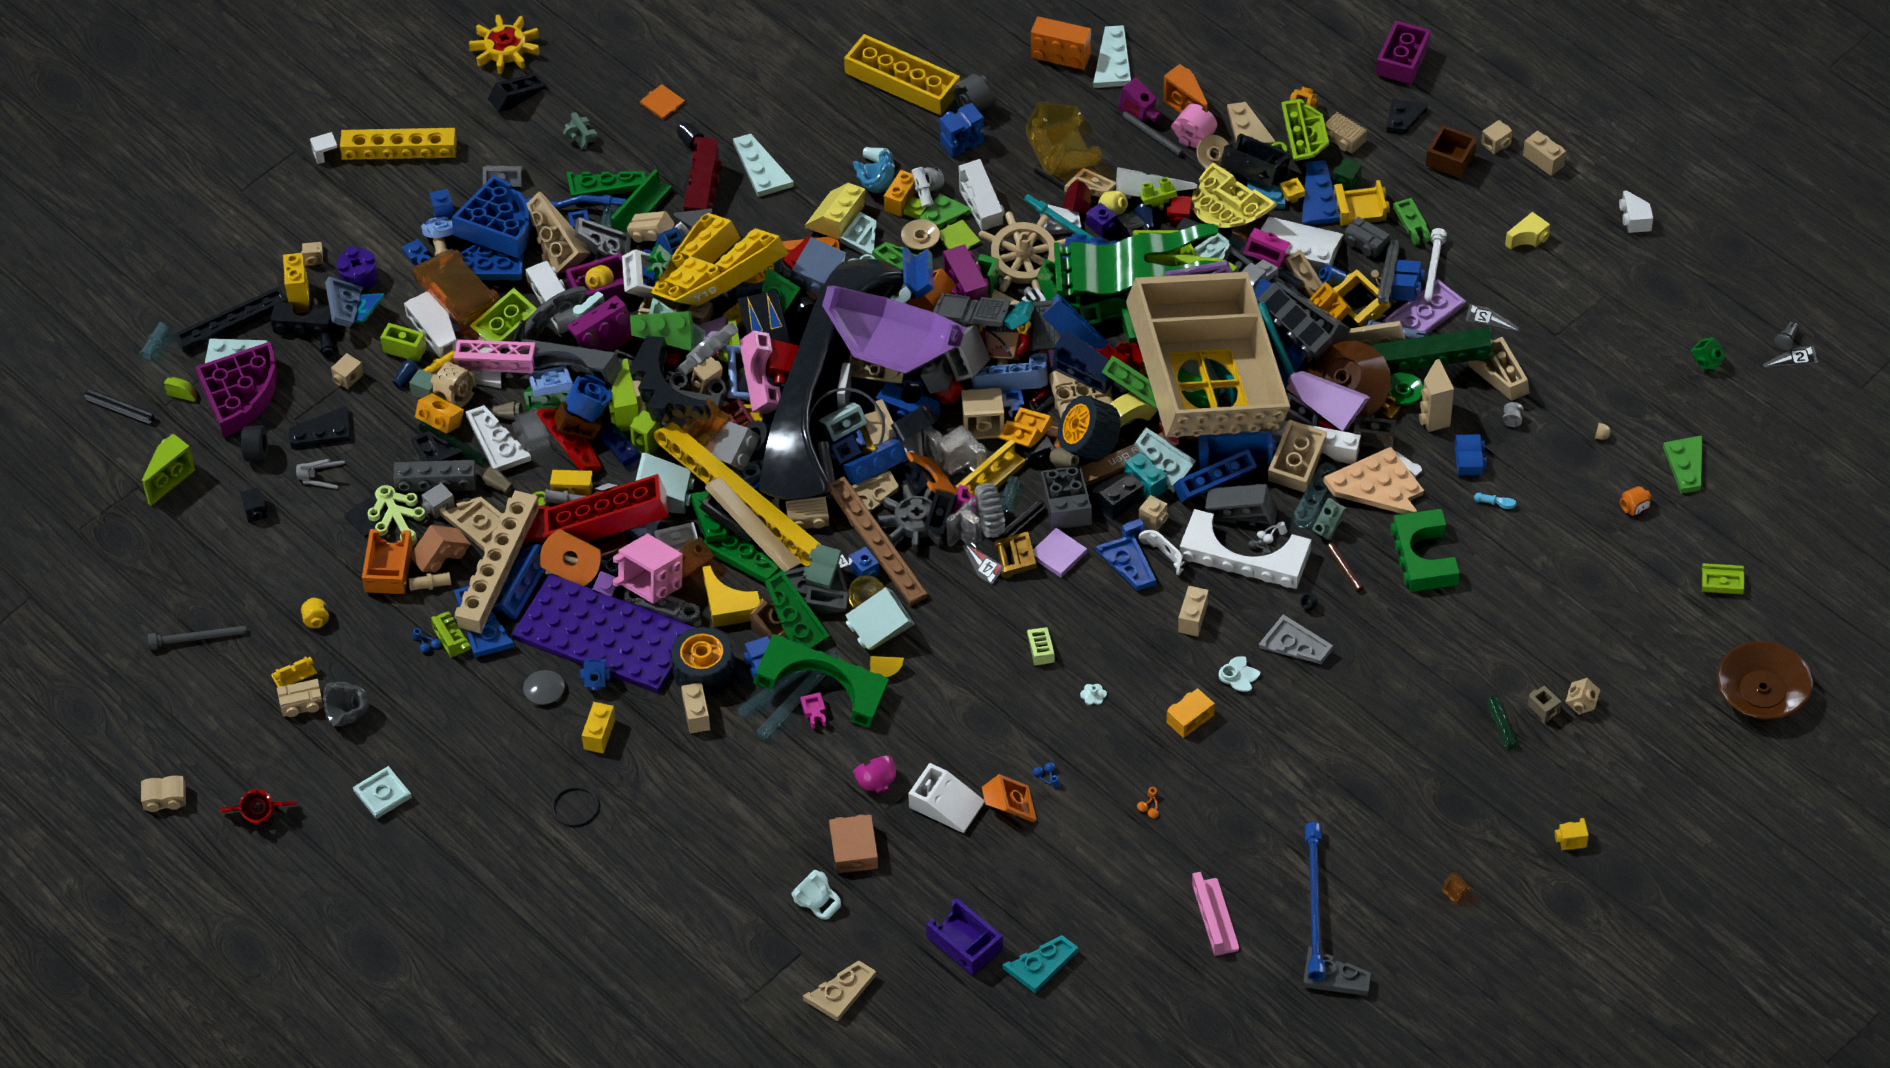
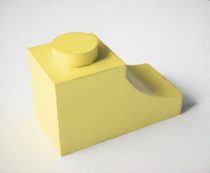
(1529, 231)

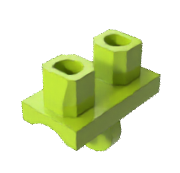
(1158, 196)

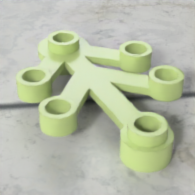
(395, 511)

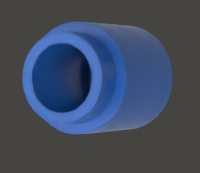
(1332, 275)

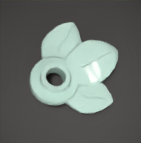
(1241, 674)

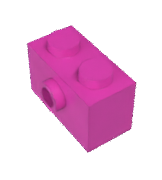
(1266, 247)

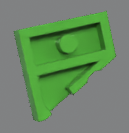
(945, 211)
(890, 253)

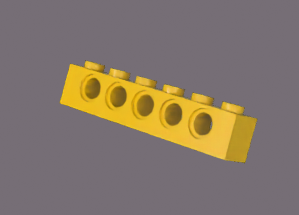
(398, 143)

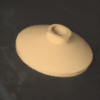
(1213, 144)
(920, 234)

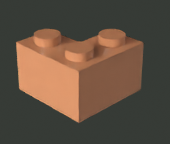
(438, 545)

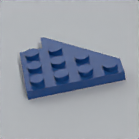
(492, 264)

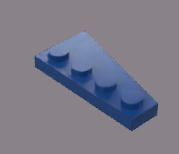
(1319, 197)
(493, 636)

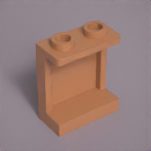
(853, 843)

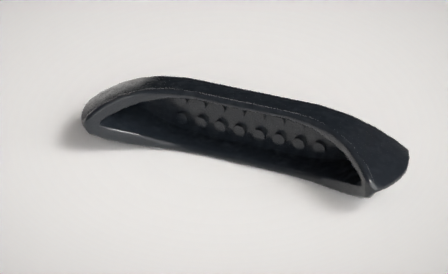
(790, 463)

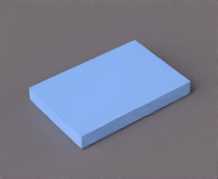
(550, 380)

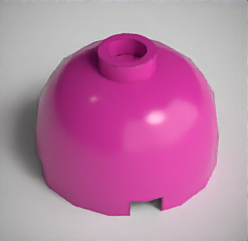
(876, 775)

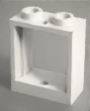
(633, 275)

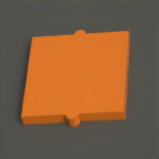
(662, 102)

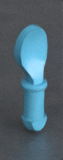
(1505, 503)

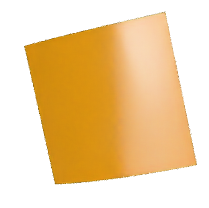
(1331, 301)
(1026, 427)

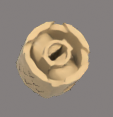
(454, 384)

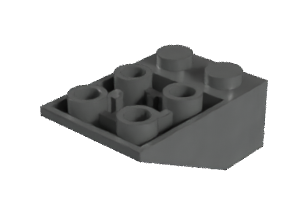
(1066, 498)

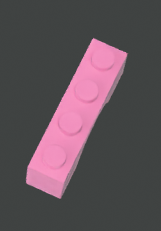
(755, 352)

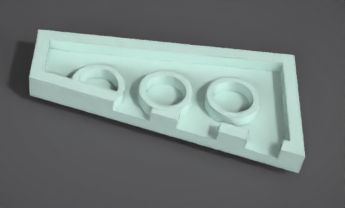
(761, 167)

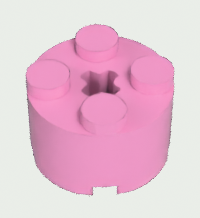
(1194, 125)

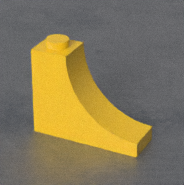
(727, 604)

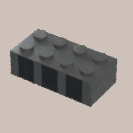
(1296, 323)

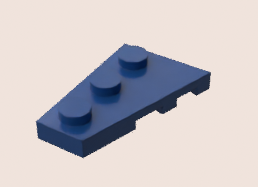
(1128, 561)

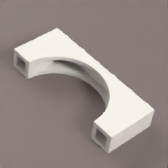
(1280, 567)

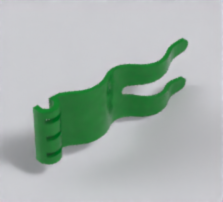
(1115, 266)

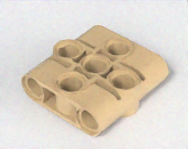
(1067, 389)

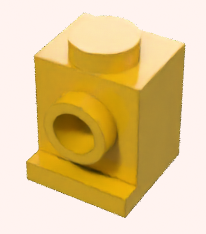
(1572, 835)

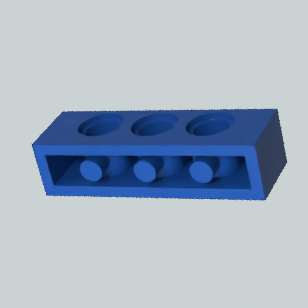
(1214, 475)

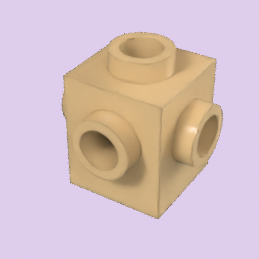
(1582, 696)

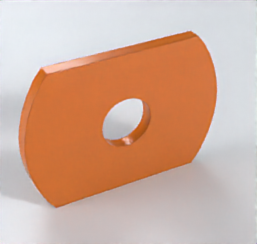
(553, 557)

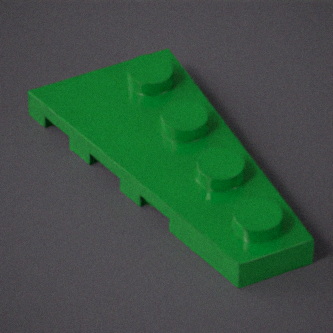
(604, 183)
(743, 556)
(794, 613)

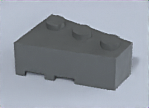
(1242, 503)

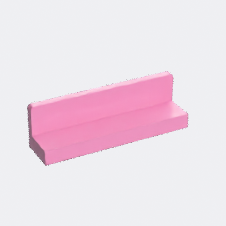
(1215, 915)

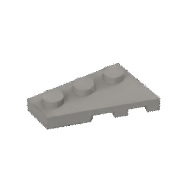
(1295, 641)

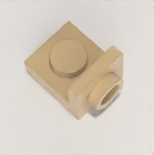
(312, 253)

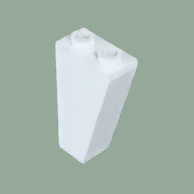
(433, 321)

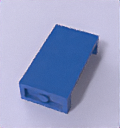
(1222, 446)

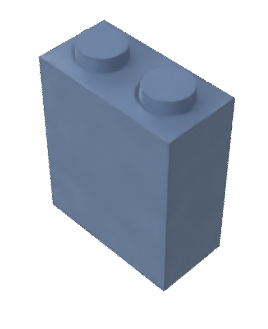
(816, 265)

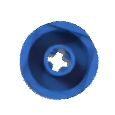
(588, 397)

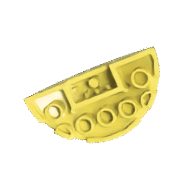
(1226, 201)

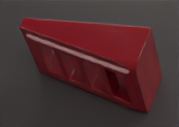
(735, 405)

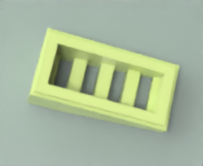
(1041, 657)

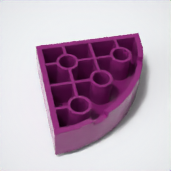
(239, 386)

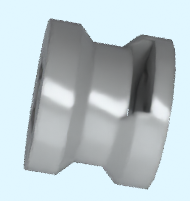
(1513, 414)

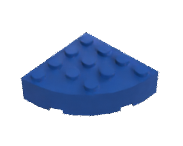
(495, 218)

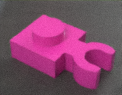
(814, 708)

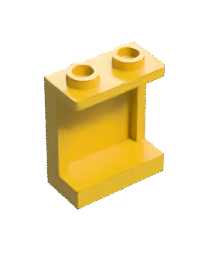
(1365, 203)

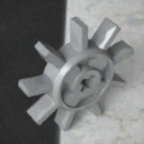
(707, 348)

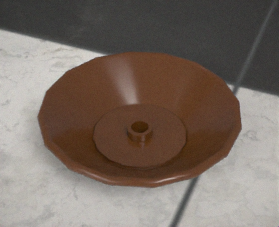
(1364, 372)
(1767, 666)

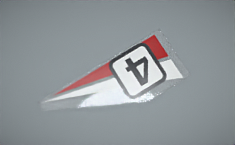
(984, 566)

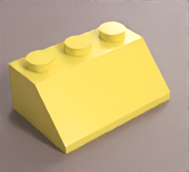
(837, 211)

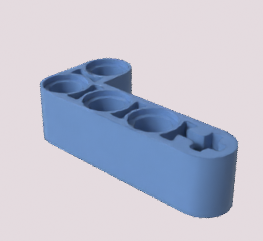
(1014, 376)

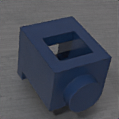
(851, 443)

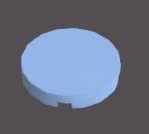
(437, 227)

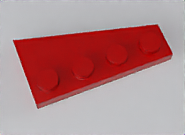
(577, 448)

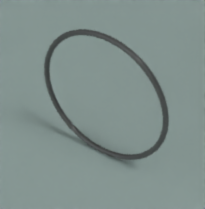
(860, 392)

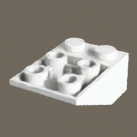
(945, 798)

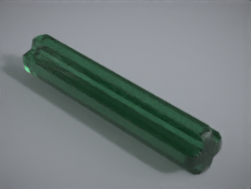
(1501, 722)

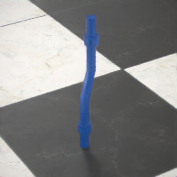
(606, 200)

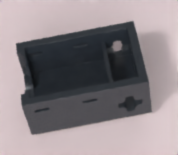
(1255, 160)

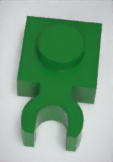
(660, 261)

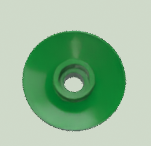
(1405, 383)

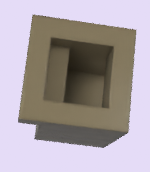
(1544, 703)

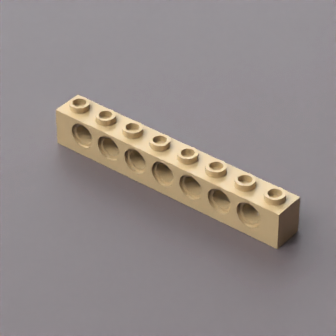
(497, 561)

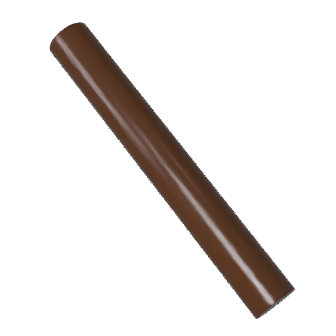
(1345, 567)

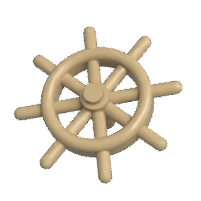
(1023, 252)

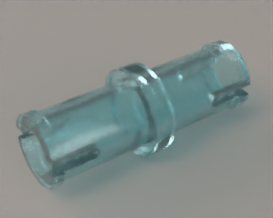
(154, 340)

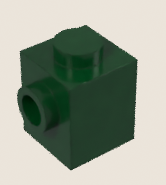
(1347, 174)

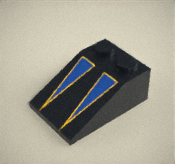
(764, 314)

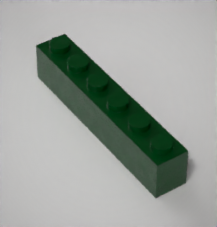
(1448, 347)

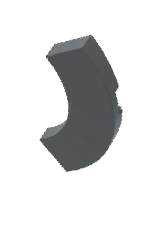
(559, 303)

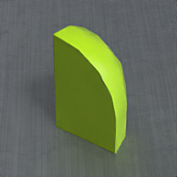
(180, 389)

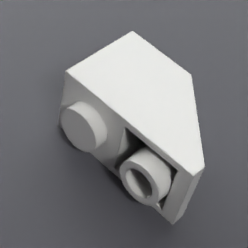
(1636, 213)

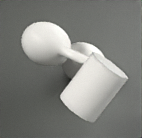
(1268, 538)

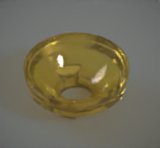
(863, 584)

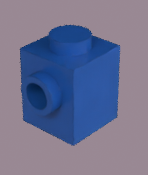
(441, 203)
(863, 563)

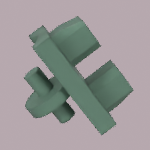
(578, 131)
(1329, 519)

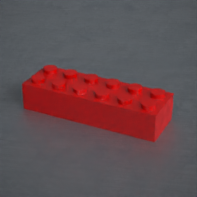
(610, 510)

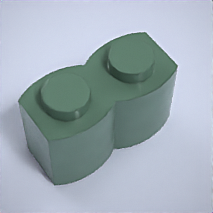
(823, 566)

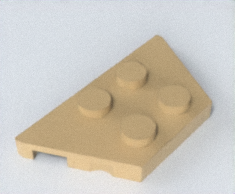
(474, 519)

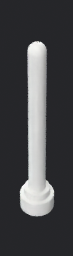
(1438, 238)

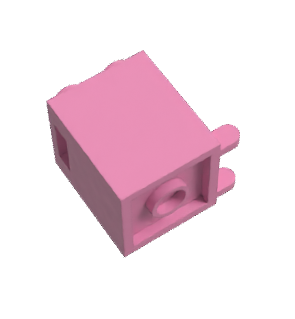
(649, 568)

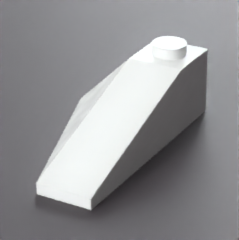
(1131, 182)

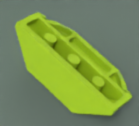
(1304, 129)

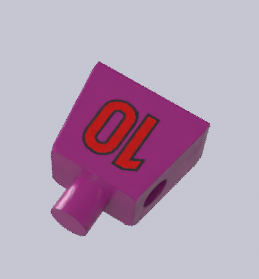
(1138, 101)

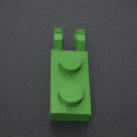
(1412, 220)

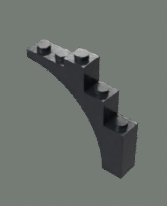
(662, 399)

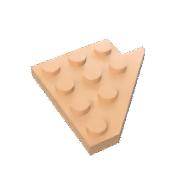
(1378, 482)

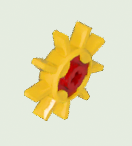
(505, 43)

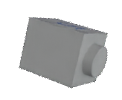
(437, 498)

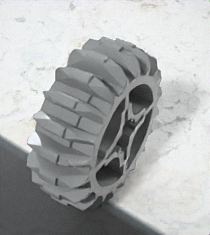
(990, 510)

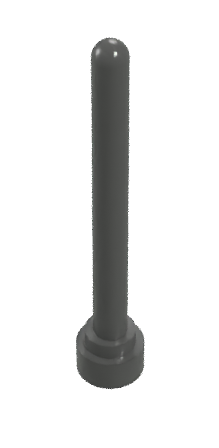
(157, 640)

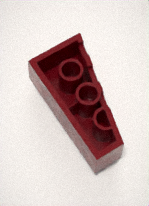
(703, 175)

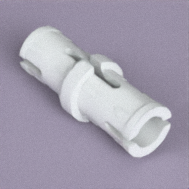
(922, 187)

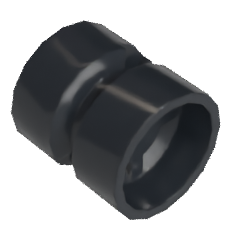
(801, 306)

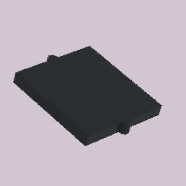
(359, 517)

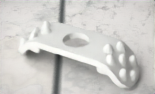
(1155, 539)

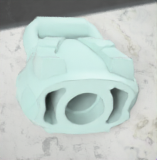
(814, 893)

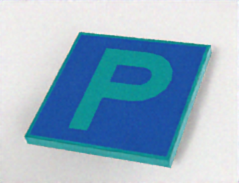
(366, 306)

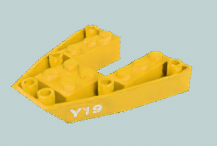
(694, 278)

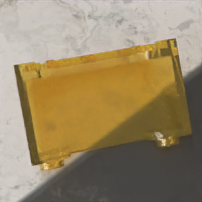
(1057, 141)

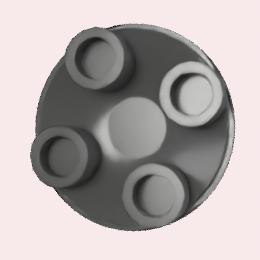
(543, 687)

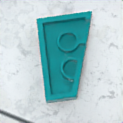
(1019, 315)
(1042, 964)

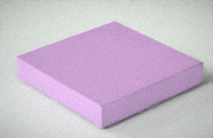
(1059, 552)

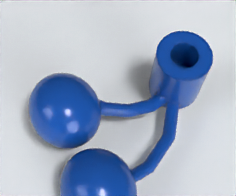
(425, 647)
(1049, 767)

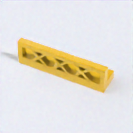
(995, 469)

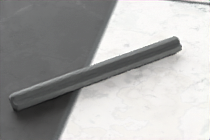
(1388, 272)

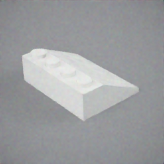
(1317, 244)

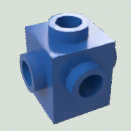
(598, 667)

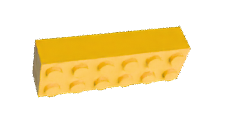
(901, 74)

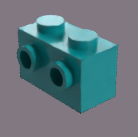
(1147, 473)

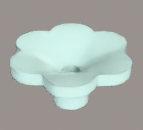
(1093, 694)

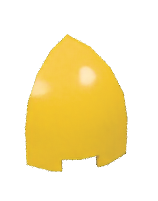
(885, 665)

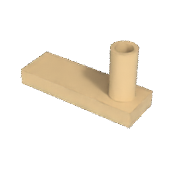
(1300, 266)

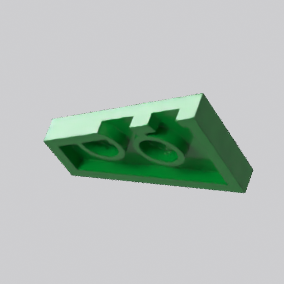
(785, 289)
(711, 528)

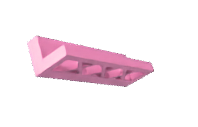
(493, 360)

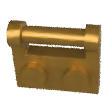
(1022, 554)

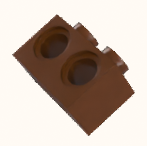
(574, 424)

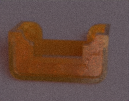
(455, 288)

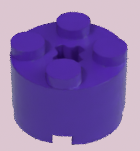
(357, 267)

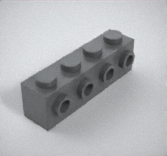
(424, 475)

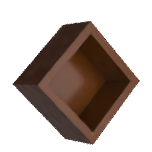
(1451, 151)

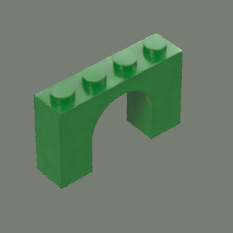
(1420, 572)

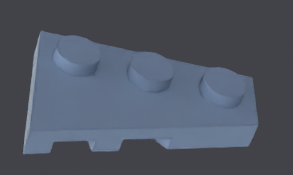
(342, 300)

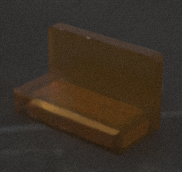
(705, 430)

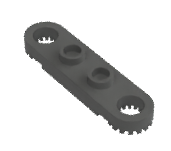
(668, 606)

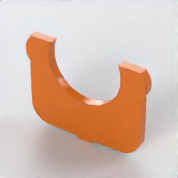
(941, 479)

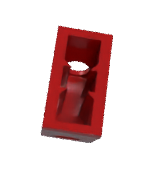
(780, 361)

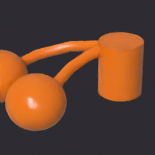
(1142, 806)

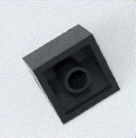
(1118, 494)

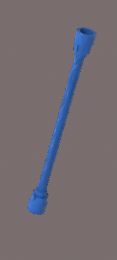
(1316, 965)

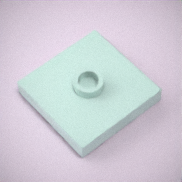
(382, 792)

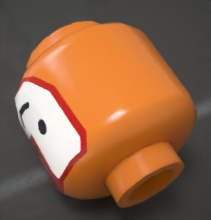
(1635, 500)

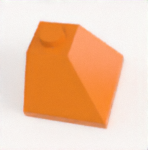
(1009, 797)

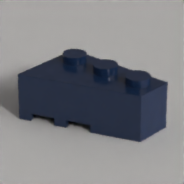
(1081, 362)

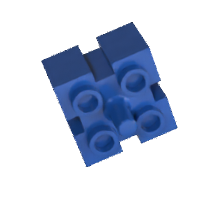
(961, 130)

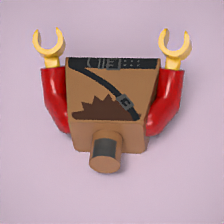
(1005, 343)

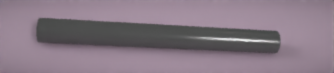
(1152, 133)

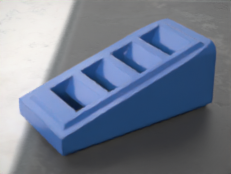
(676, 239)

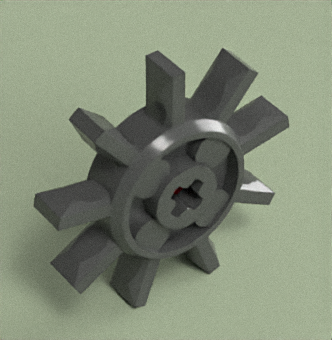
(910, 518)

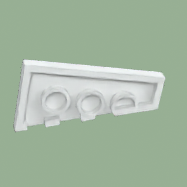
(496, 441)

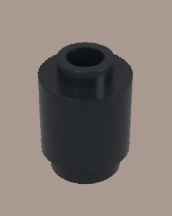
(687, 133)

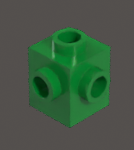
(1708, 353)

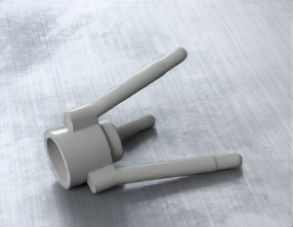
(307, 471)

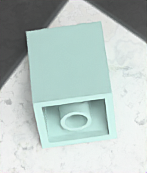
(675, 478)
(879, 619)

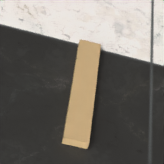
(752, 525)

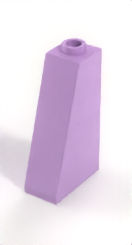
(1327, 398)

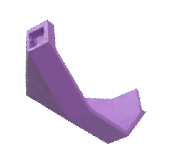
(890, 330)

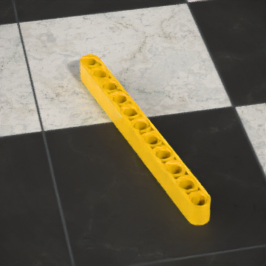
(709, 468)

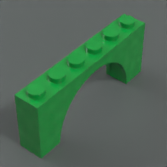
(786, 657)

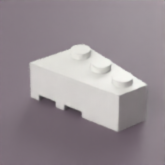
(979, 195)

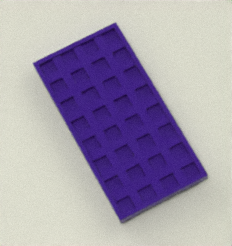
(591, 625)

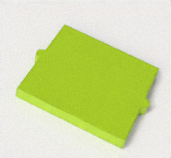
(957, 235)

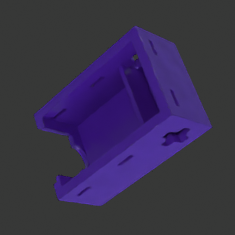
(965, 937)

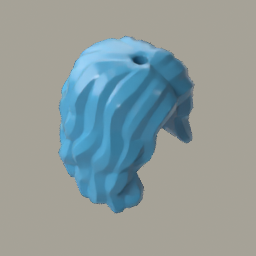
(876, 176)

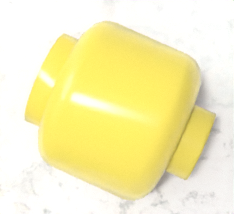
(1115, 201)

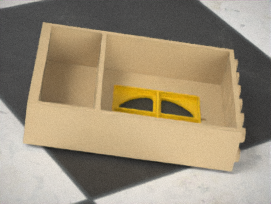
(1203, 320)

